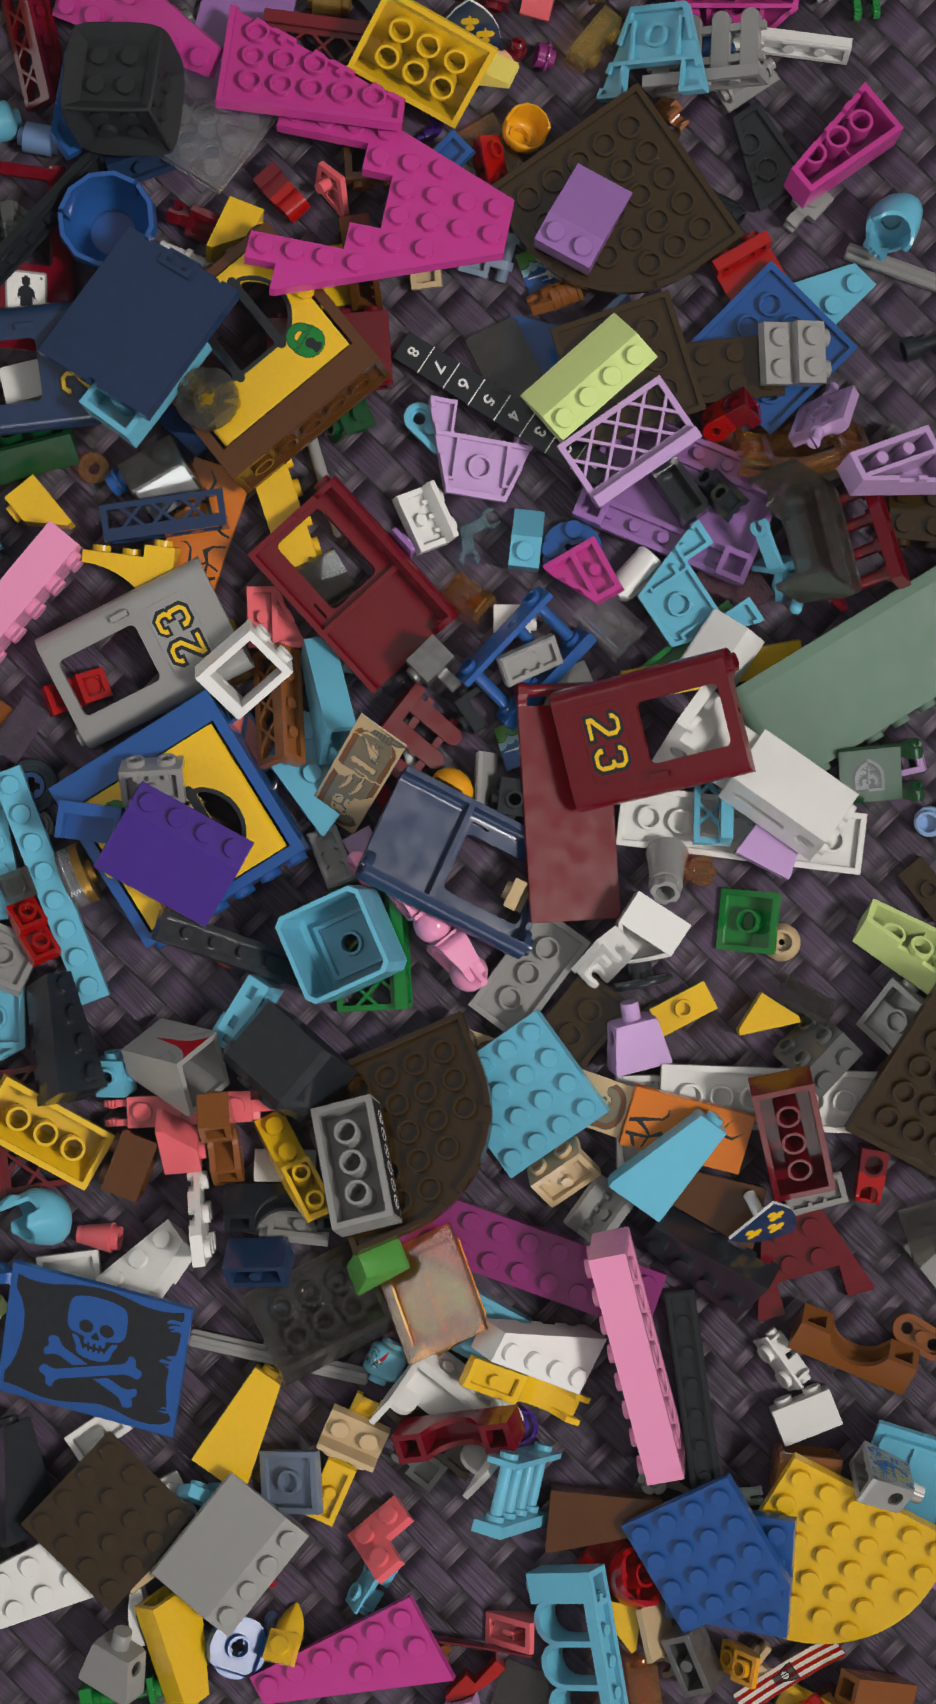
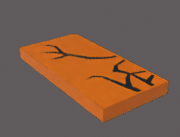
(214, 545)
(657, 1111)

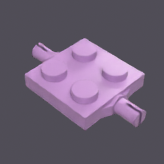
(824, 416)

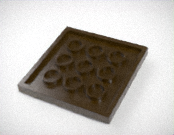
(659, 327)
(109, 1521)

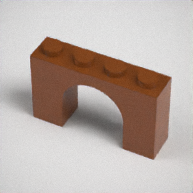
(873, 1688)

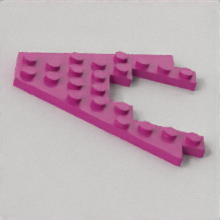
(431, 220)

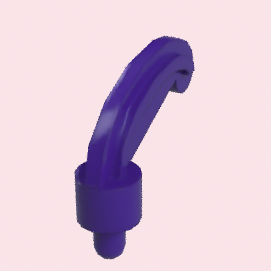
(433, 132)

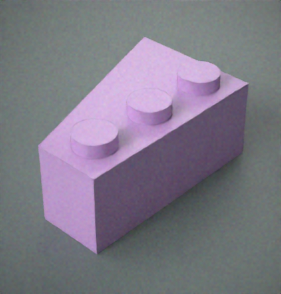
(893, 466)

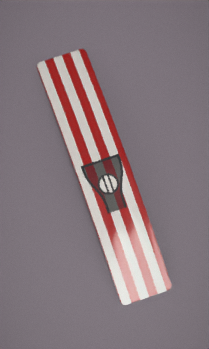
(790, 1673)

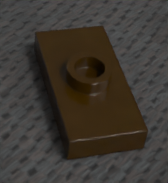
(921, 883)

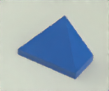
(183, 431)

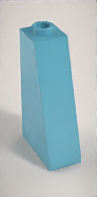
(327, 698)
(668, 1164)

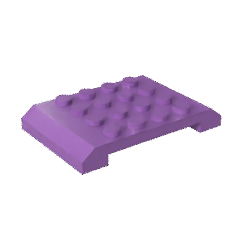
(646, 520)

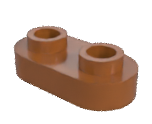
(918, 1336)

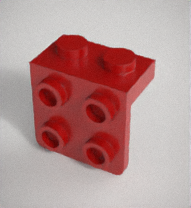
(739, 265)

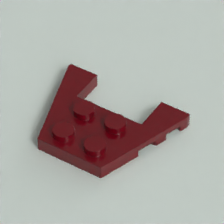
(809, 1249)

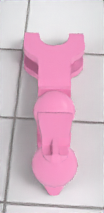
(445, 943)

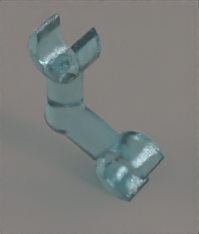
(467, 534)

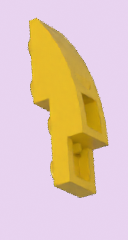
(293, 1166)

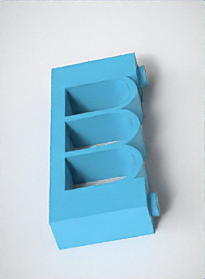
(577, 1585)

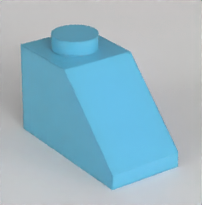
(526, 540)

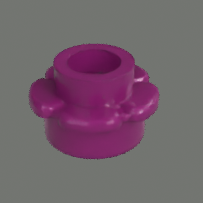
(543, 56)

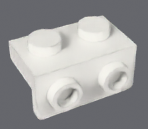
(426, 518)

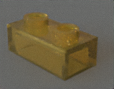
(587, 48)

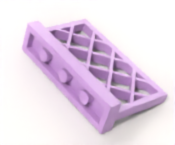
(644, 464)

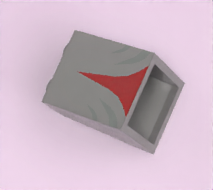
(177, 1063)

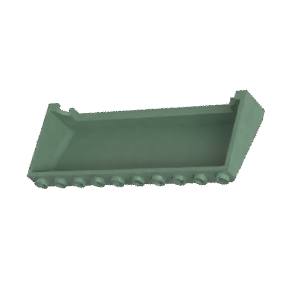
(851, 677)

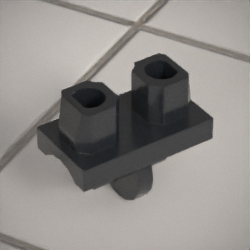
(720, 493)

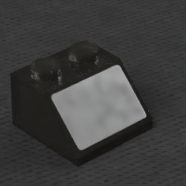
(159, 472)

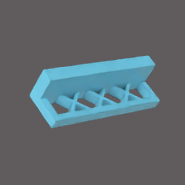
(724, 822)

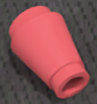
(101, 1236)

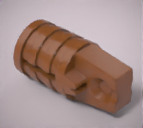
(553, 297)

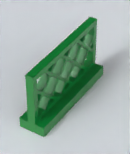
(400, 983)

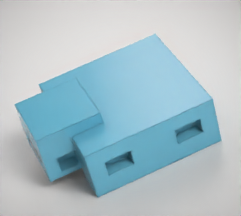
(245, 1003)

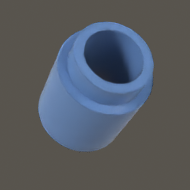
(36, 139)

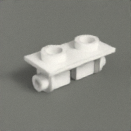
(789, 1371)

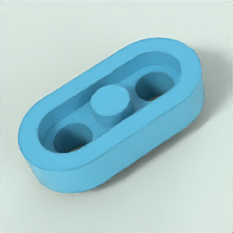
(422, 432)

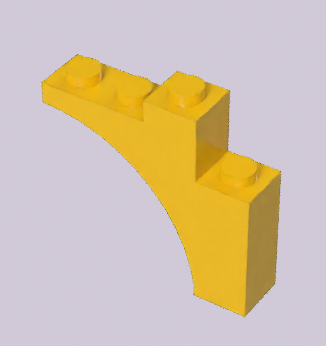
(131, 565)

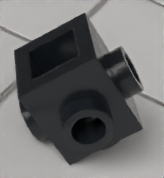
(499, 798)

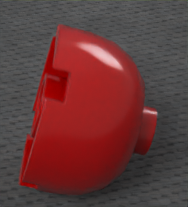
(631, 1581)

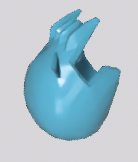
(893, 224)
(44, 1217)

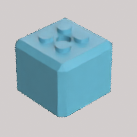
(317, 949)

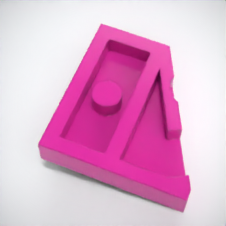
(586, 572)

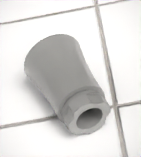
(666, 868)

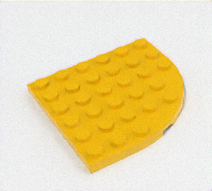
(852, 1561)

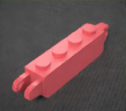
(142, 1109)

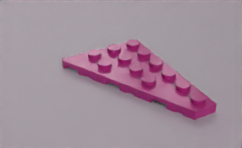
(276, 76)

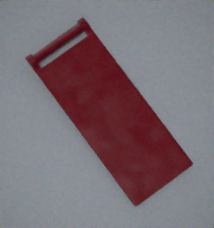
(566, 851)

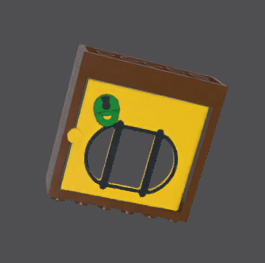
(293, 386)

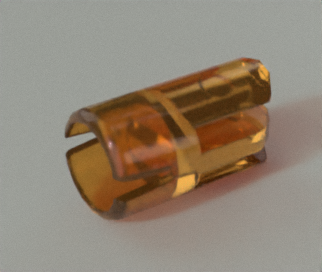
(699, 871)

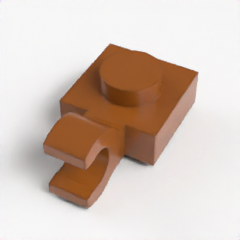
(669, 110)

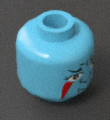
(385, 1361)

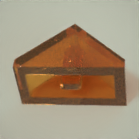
(469, 598)

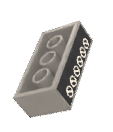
(356, 1165)

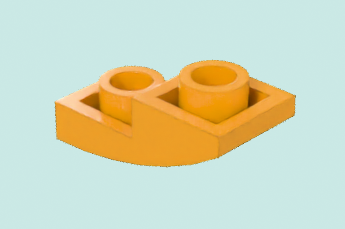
(740, 1662)

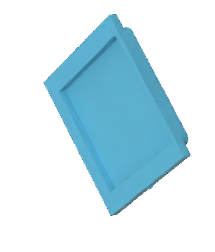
(920, 1453)

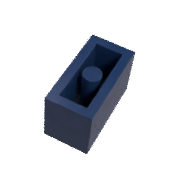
(258, 1262)

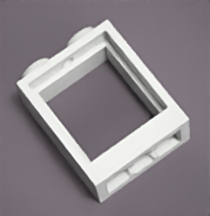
(217, 686)

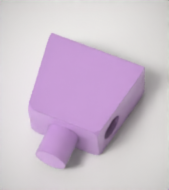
(767, 852)
(635, 1041)

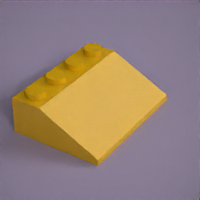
(422, 58)

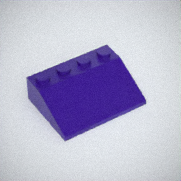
(173, 854)

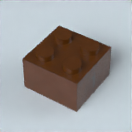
(131, 1164)

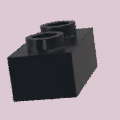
(679, 492)

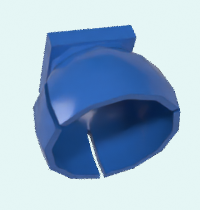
(100, 212)

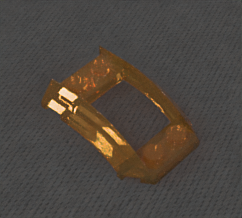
(763, 451)

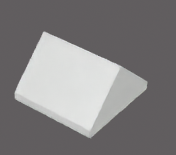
(724, 632)

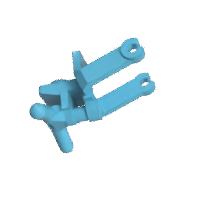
(773, 562)

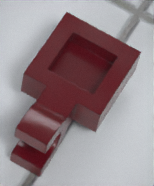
(197, 220)

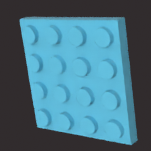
(535, 1093)

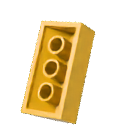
(50, 1134)

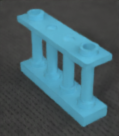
(516, 1491)

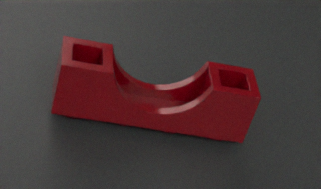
(428, 1435)

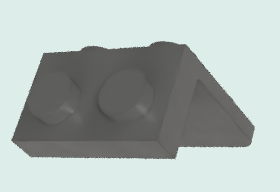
(820, 1047)

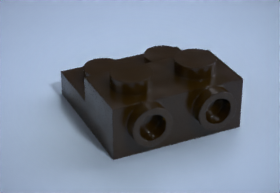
(914, 519)

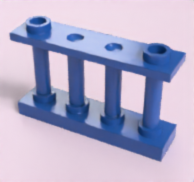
(573, 647)

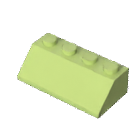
(588, 376)

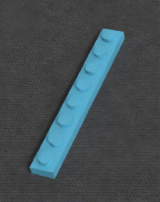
(58, 907)

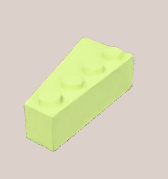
(899, 943)

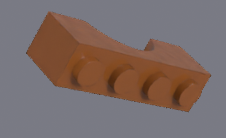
(220, 1132)
(886, 1364)

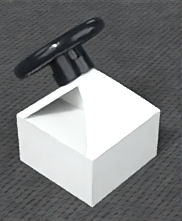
(656, 936)

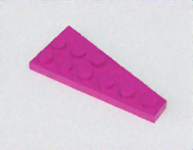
(194, 45)
(370, 1654)

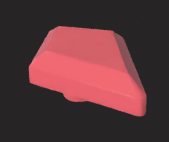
(333, 188)

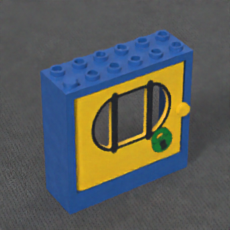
(206, 769)

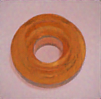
(86, 461)

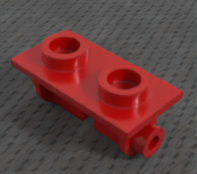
(490, 156)

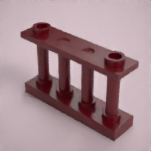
(884, 543)

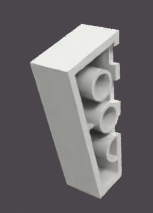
(543, 1351)

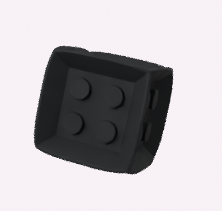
(123, 88)

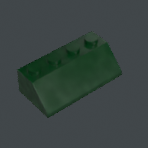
(36, 453)

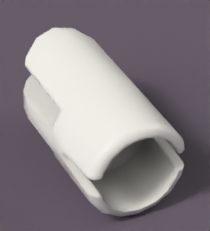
(636, 572)

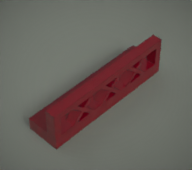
(43, 45)

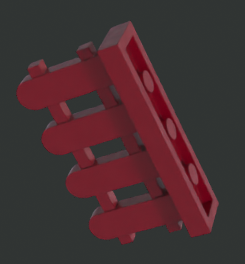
(425, 753)

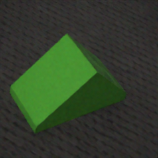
(377, 1266)

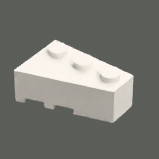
(152, 1263)

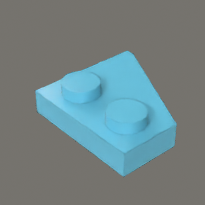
(837, 290)

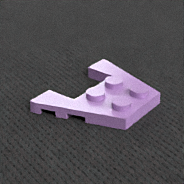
(474, 464)

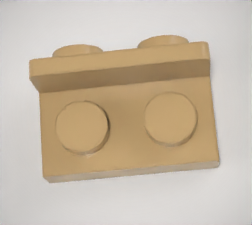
(562, 1172)
(352, 1438)

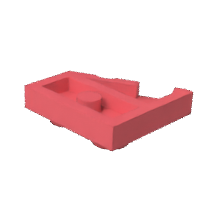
(267, 607)

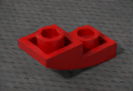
(32, 931)

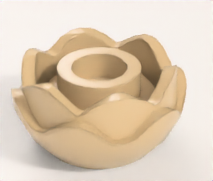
(791, 943)

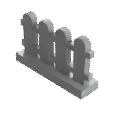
(721, 73)

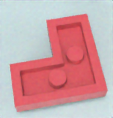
(374, 1538)

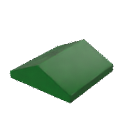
(748, 921)

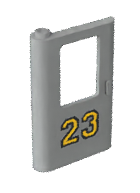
(179, 626)

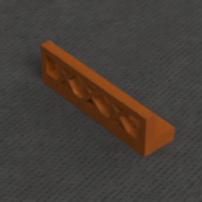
(288, 715)

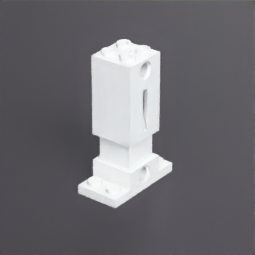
(786, 792)

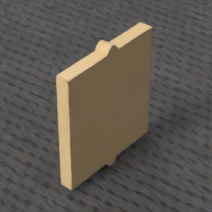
(653, 1629)

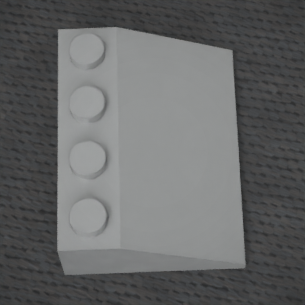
(229, 1553)

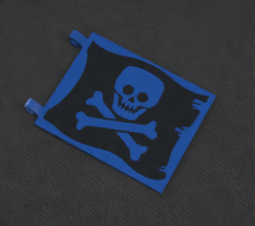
(94, 1347)

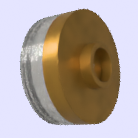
(78, 875)

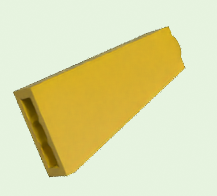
(241, 1427)
(175, 1646)

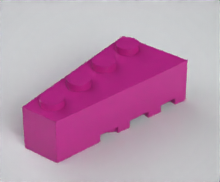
(848, 143)

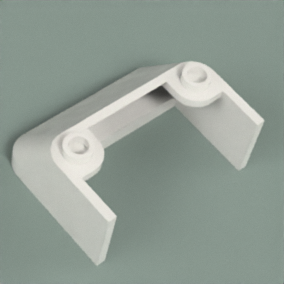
(436, 1390)

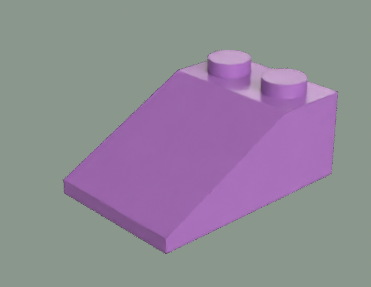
(582, 219)

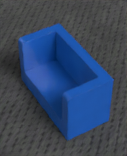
(86, 821)

